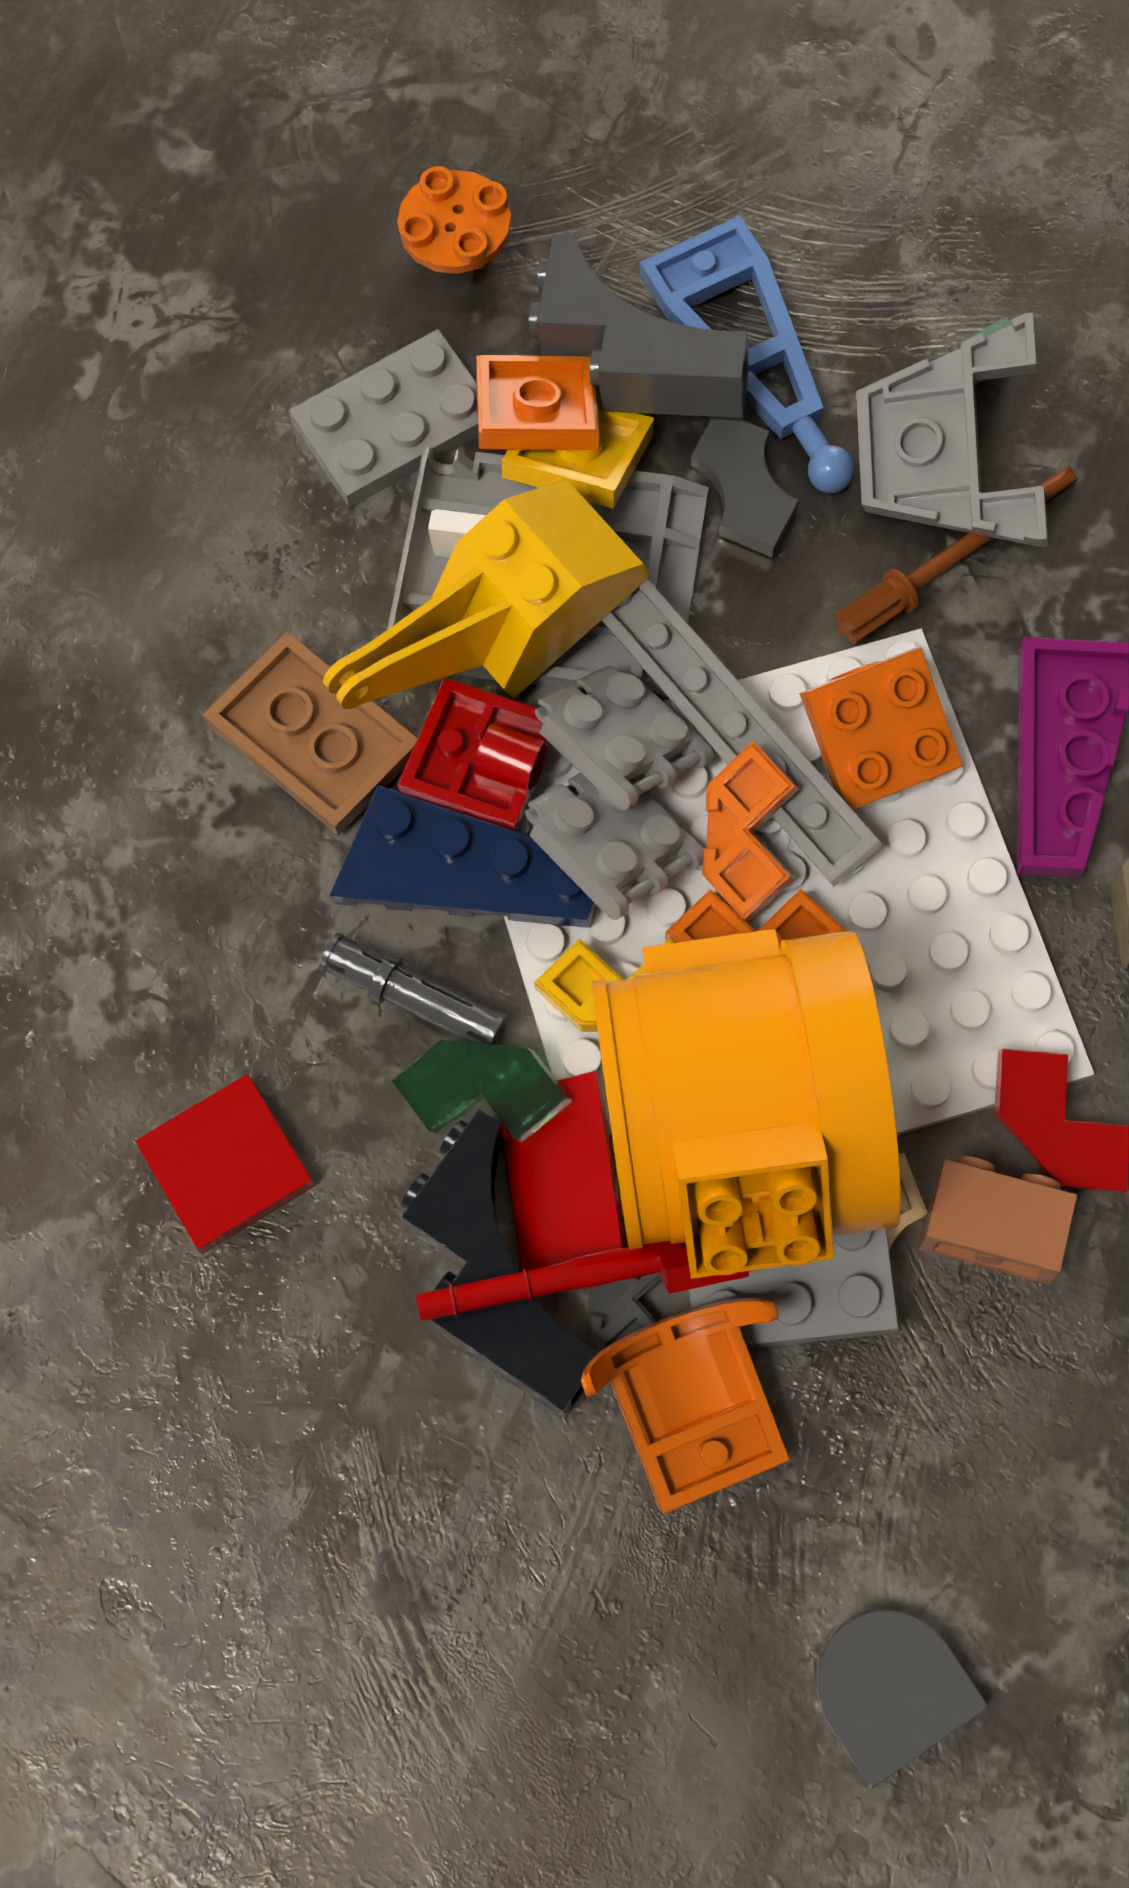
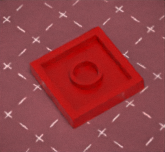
(224, 1164)

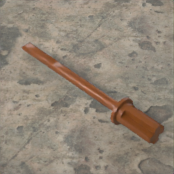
(899, 592)

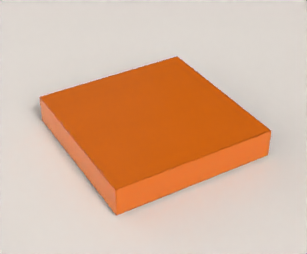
(536, 403)

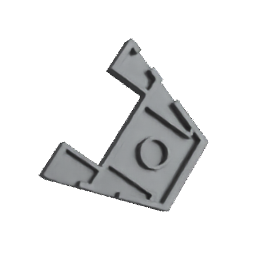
(924, 441)

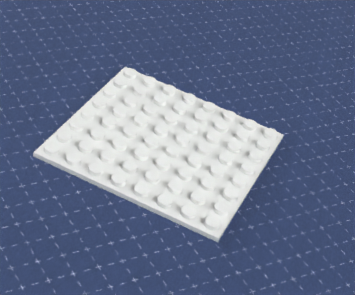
(933, 909)

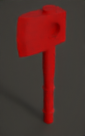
(579, 1273)

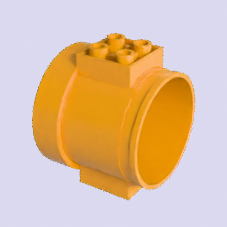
(749, 1099)

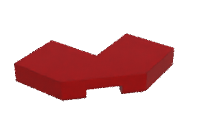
(1032, 1108)

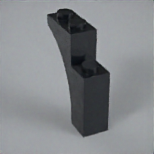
(459, 1220)

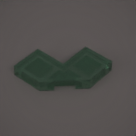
(507, 1077)

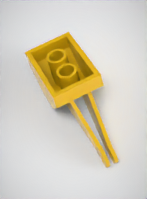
(507, 600)

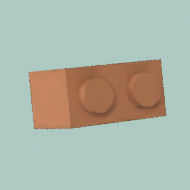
(998, 1219)

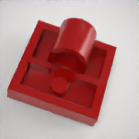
(477, 755)

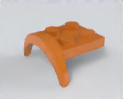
(693, 1400)

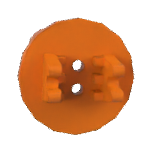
(430, 212)

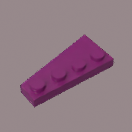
(1068, 739)

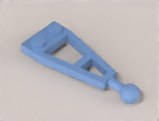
(715, 264)

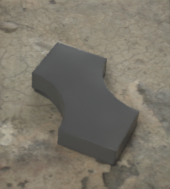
(753, 504)

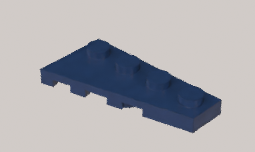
(455, 863)

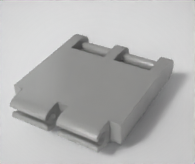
(618, 731)
(610, 846)

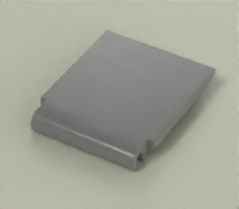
(654, 517)

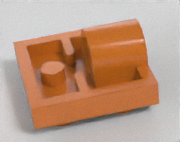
(881, 728)

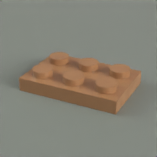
(305, 739)

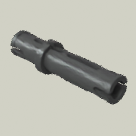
(391, 981)

